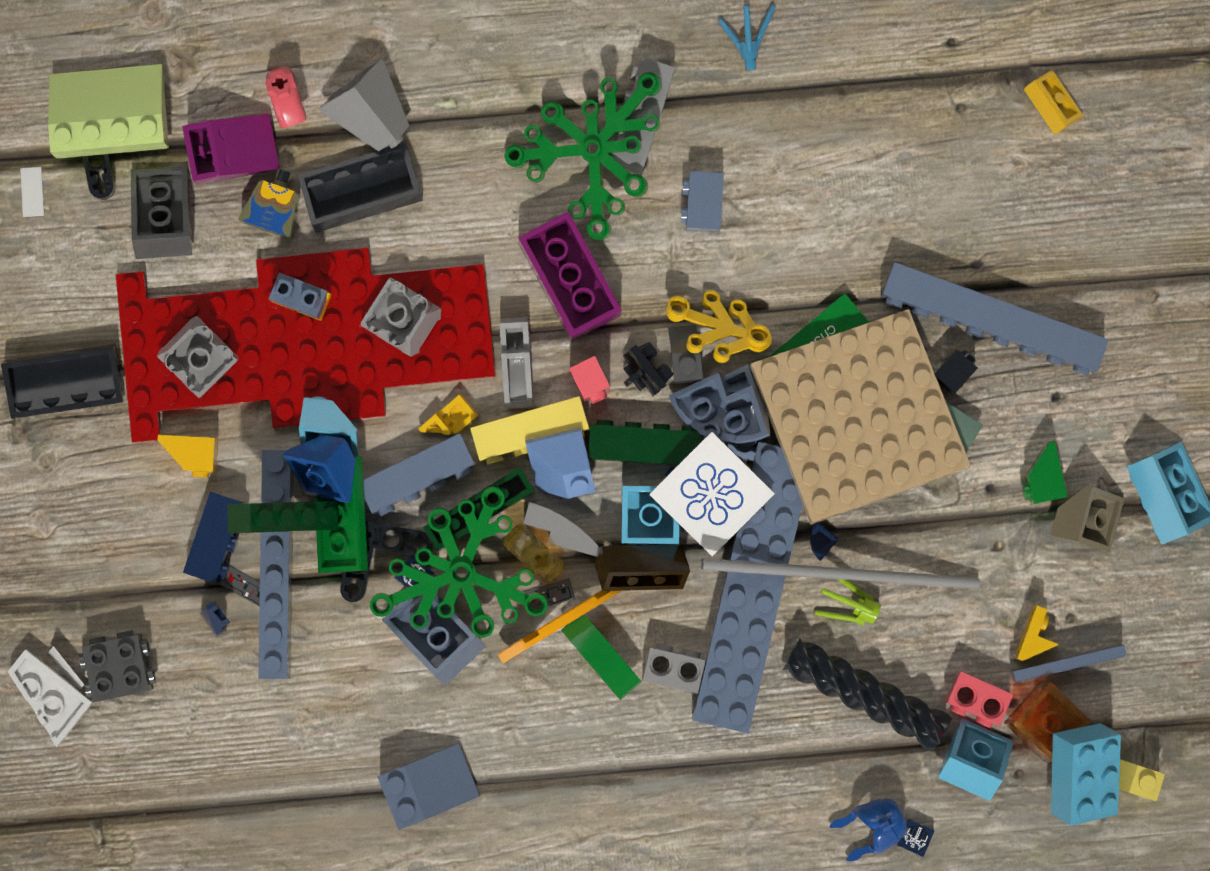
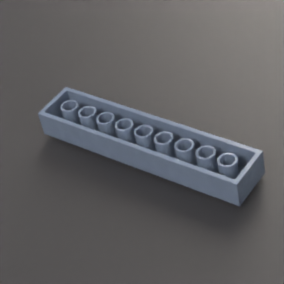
(749, 601)

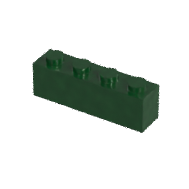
(641, 444)
(515, 488)
(282, 516)

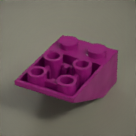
(230, 148)

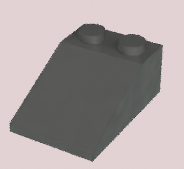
(160, 212)

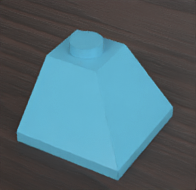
(325, 418)

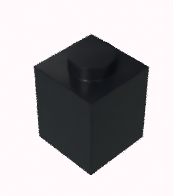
(956, 370)

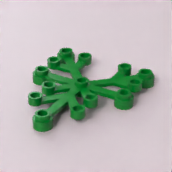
(615, 122)
(430, 584)

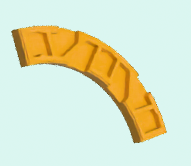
(555, 624)

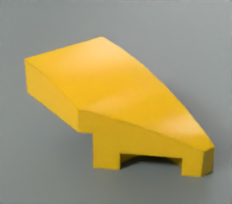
(451, 418)

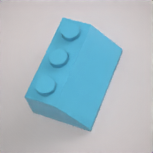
(1171, 493)

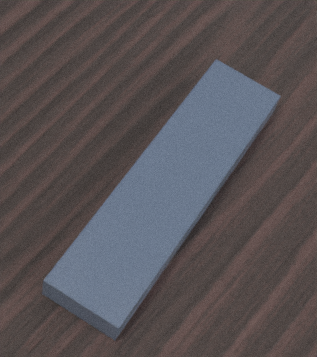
(1068, 663)

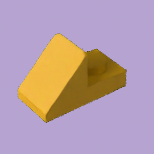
(1030, 642)

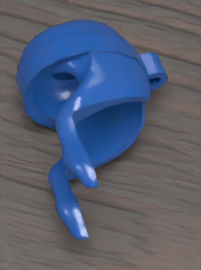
(884, 818)

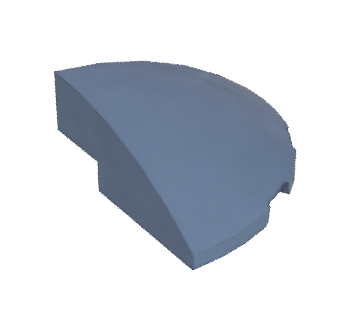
(725, 406)

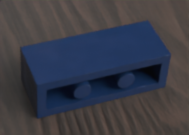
(212, 541)

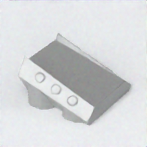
(401, 317)
(197, 356)

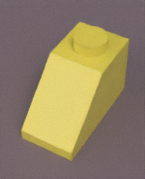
(1140, 780)

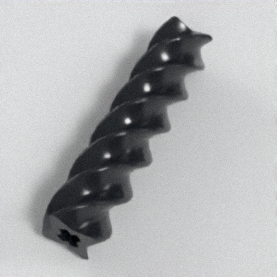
(863, 691)

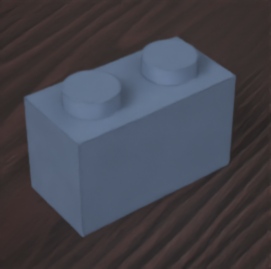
(704, 201)

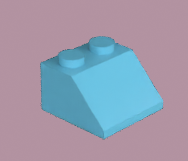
(976, 759)

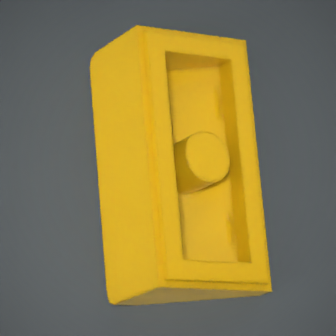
(1053, 102)

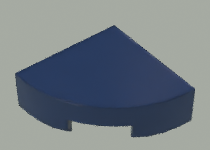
(821, 540)

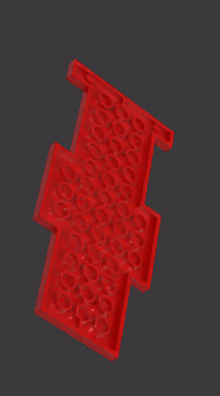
(295, 355)

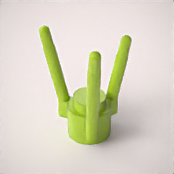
(864, 609)

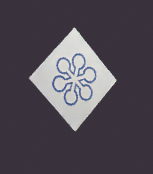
(711, 494)

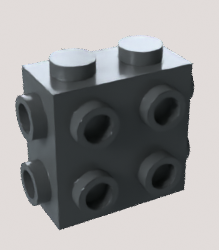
(117, 666)

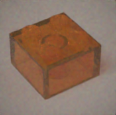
(1041, 715)

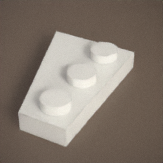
(50, 695)

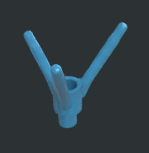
(748, 47)

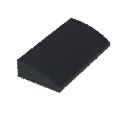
(360, 187)
(62, 381)

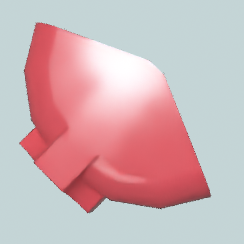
(285, 96)

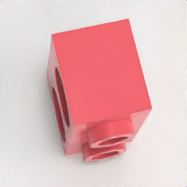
(590, 380)
(980, 692)

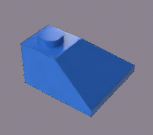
(324, 467)

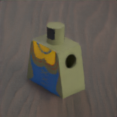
(273, 206)

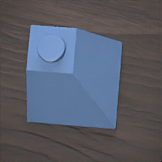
(561, 464)

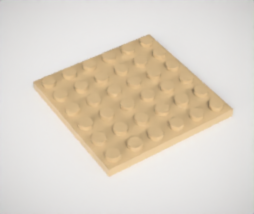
(859, 416)

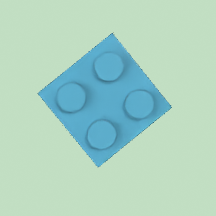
(645, 519)

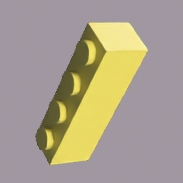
(510, 433)

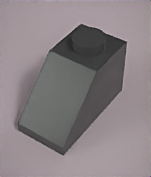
(685, 365)

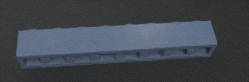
(994, 318)
(275, 574)

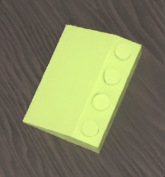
(107, 111)

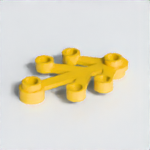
(721, 326)

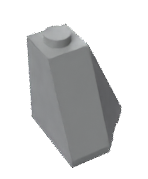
(369, 108)

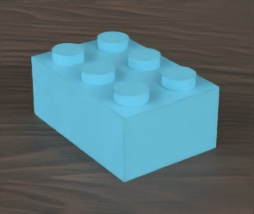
(1085, 774)

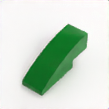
(601, 656)

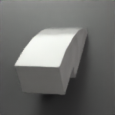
(516, 362)
(561, 530)

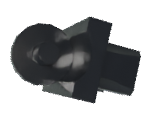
(642, 372)

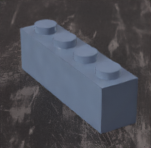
(416, 474)

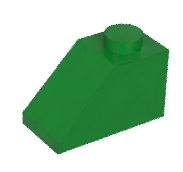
(1044, 478)

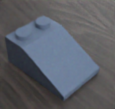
(442, 644)
(428, 786)

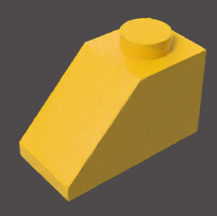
(192, 453)

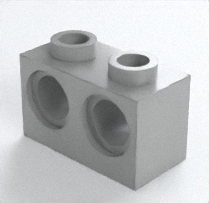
(672, 676)

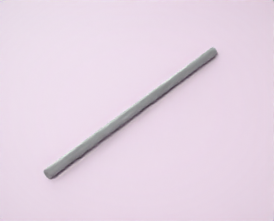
(840, 573)

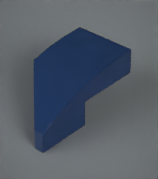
(215, 618)

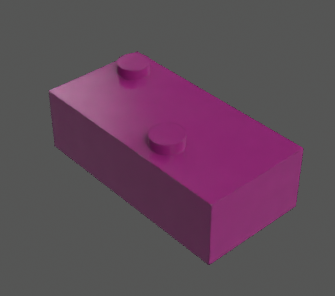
(569, 276)

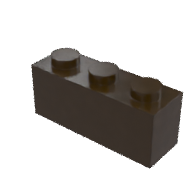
(642, 567)

